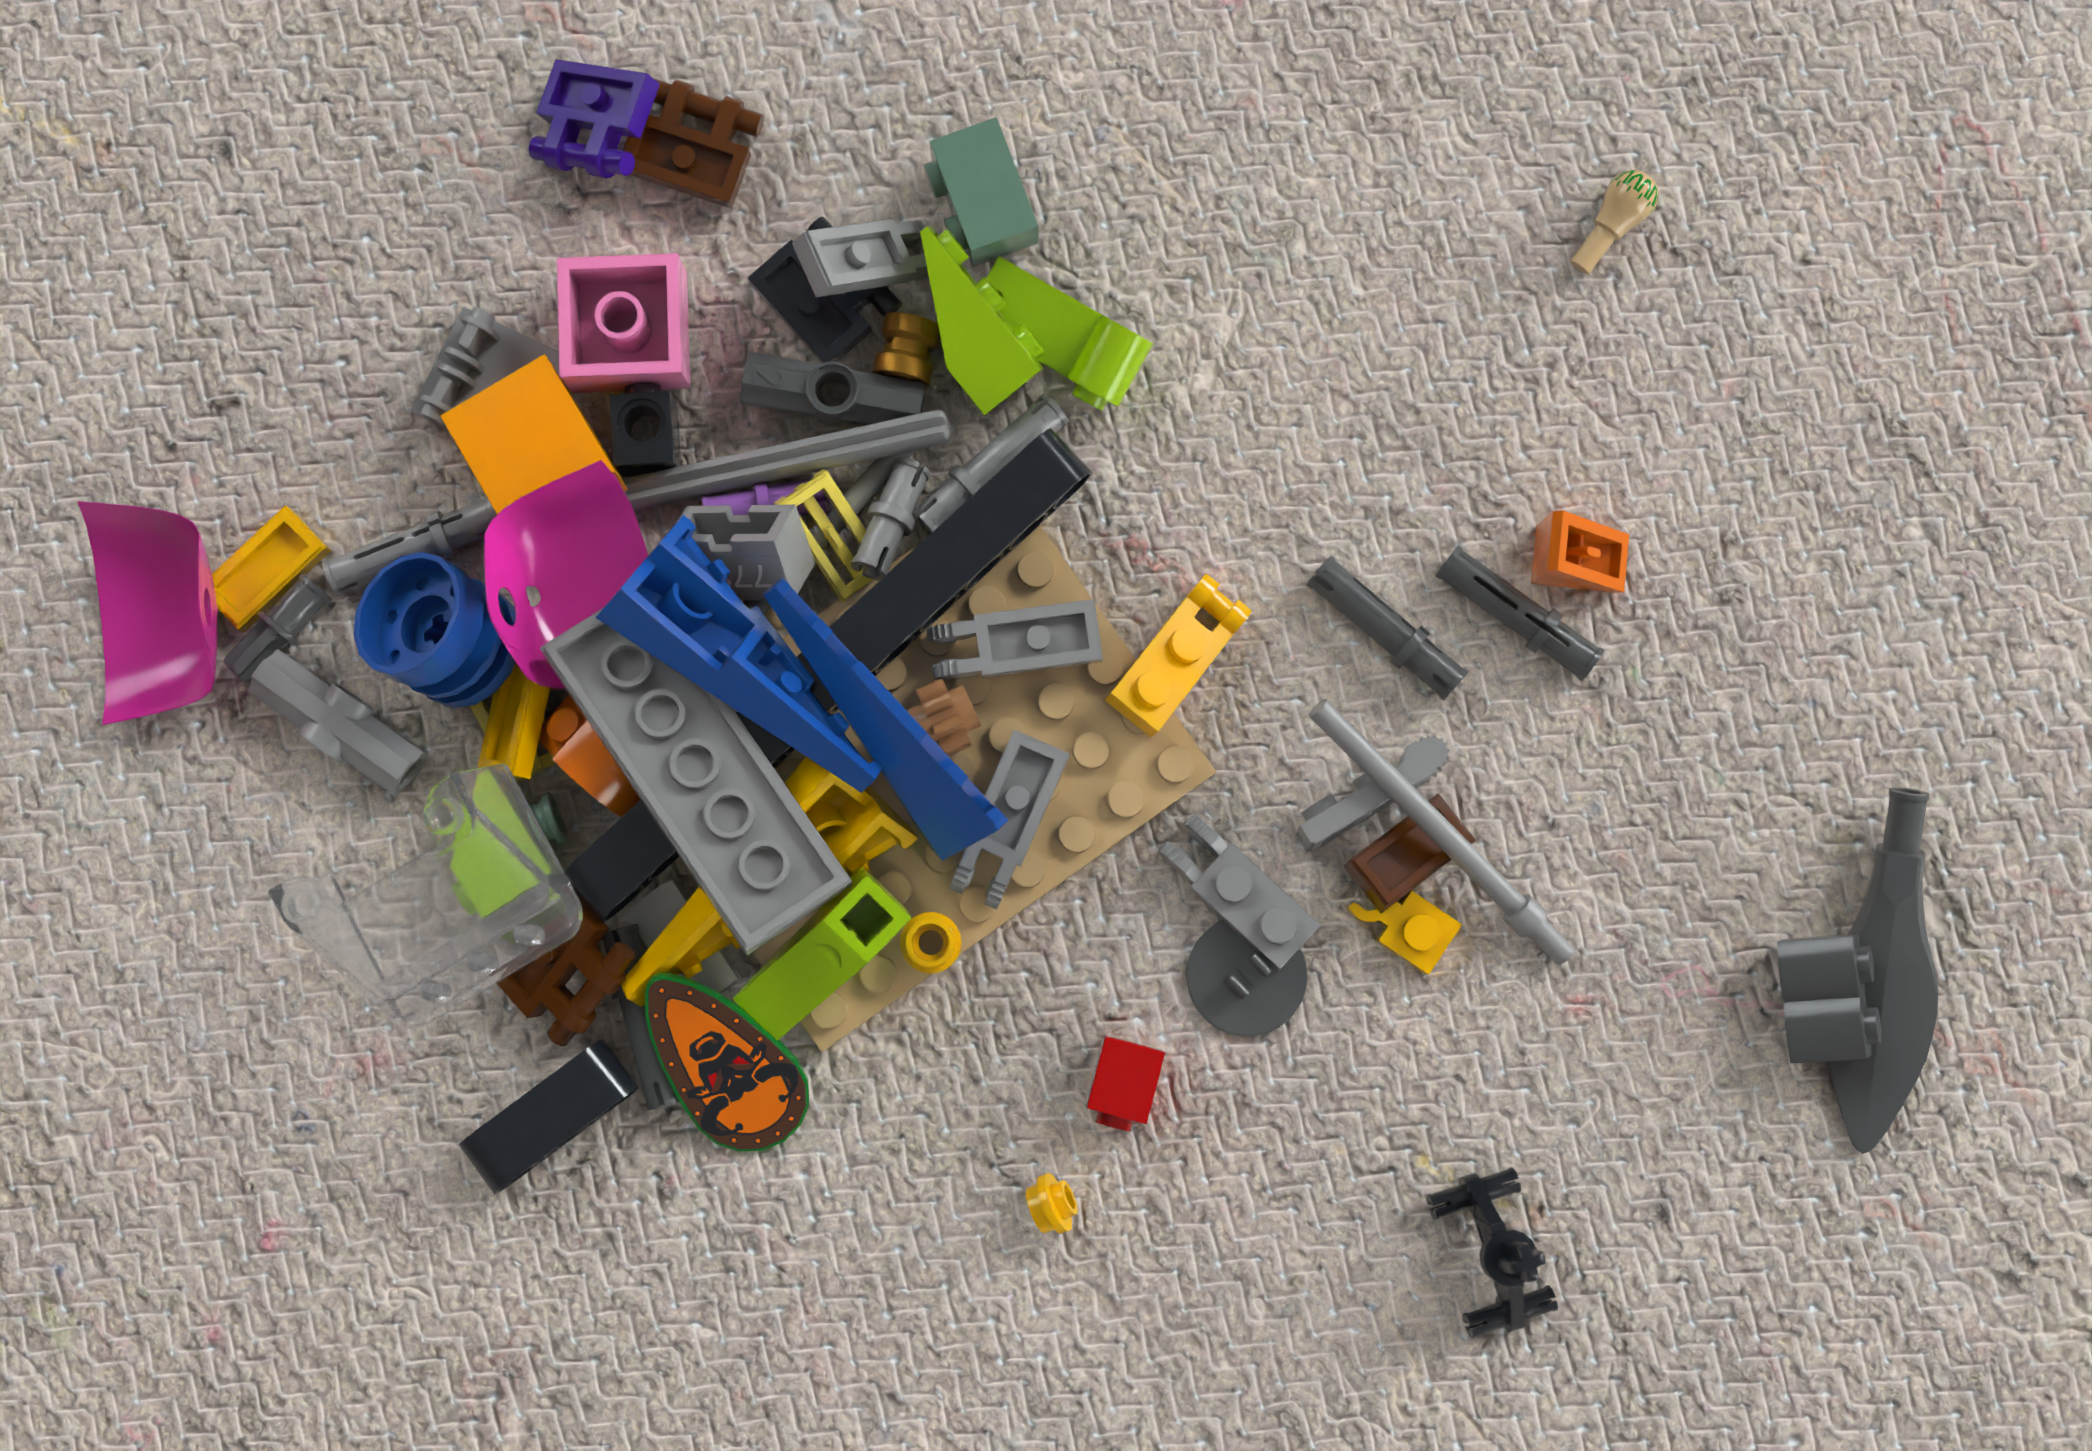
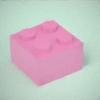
(623, 322)

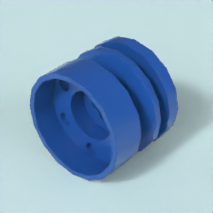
(433, 631)

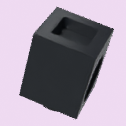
(648, 456)

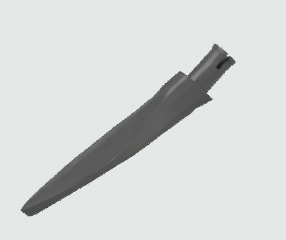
(1904, 978)

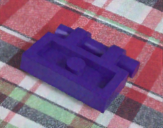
(594, 99)

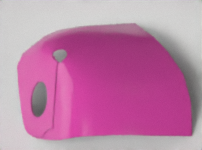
(573, 545)
(152, 609)

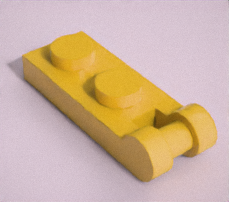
(1176, 657)

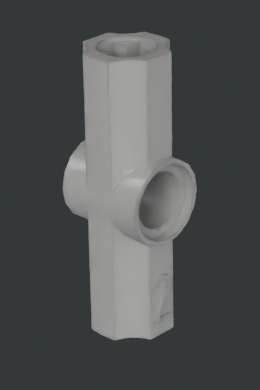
(337, 722)

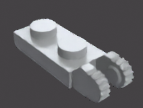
(860, 256)
(1022, 640)
(1022, 793)
(1330, 818)
(1243, 896)

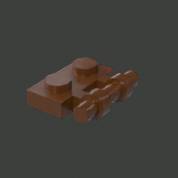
(690, 159)
(543, 981)

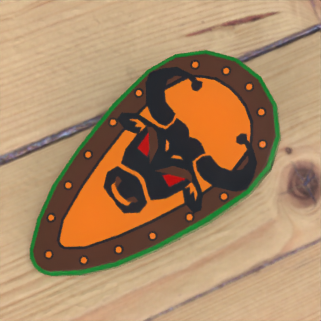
(724, 1065)

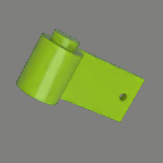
(1073, 336)

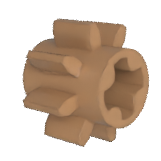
(945, 715)

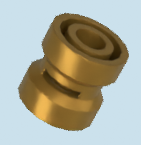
(908, 347)

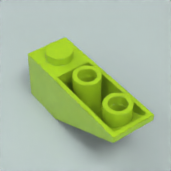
(975, 337)
(823, 954)

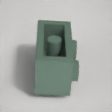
(982, 192)

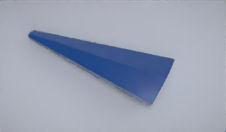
(700, 628)
(922, 776)

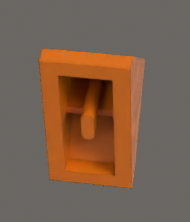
(1579, 554)

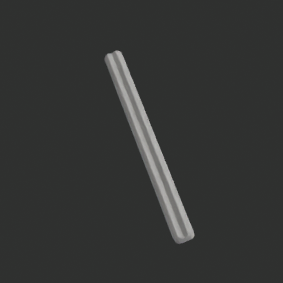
(788, 460)

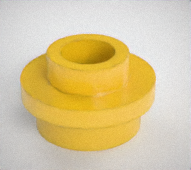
(916, 928)
(1051, 1204)

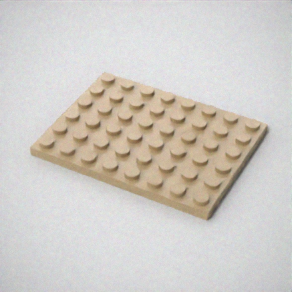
(1105, 793)

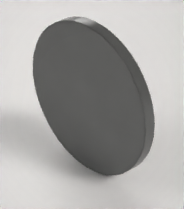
(1238, 987)

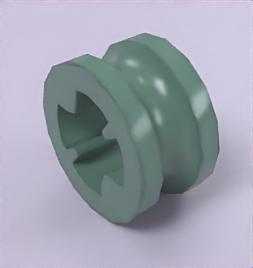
(549, 818)

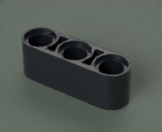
(548, 1116)

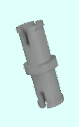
(890, 518)

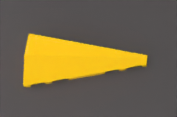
(849, 822)

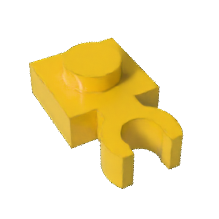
(1412, 930)

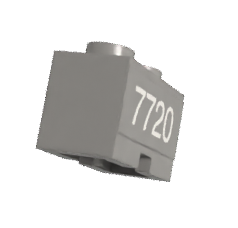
(754, 546)

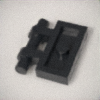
(826, 323)

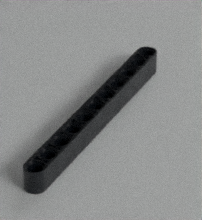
(874, 631)

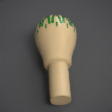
(1625, 204)

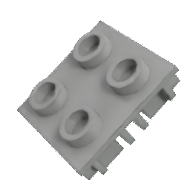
(473, 359)

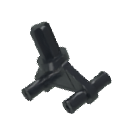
(1505, 1254)

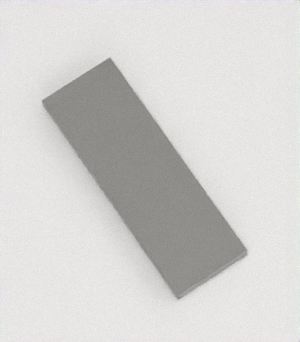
(700, 783)

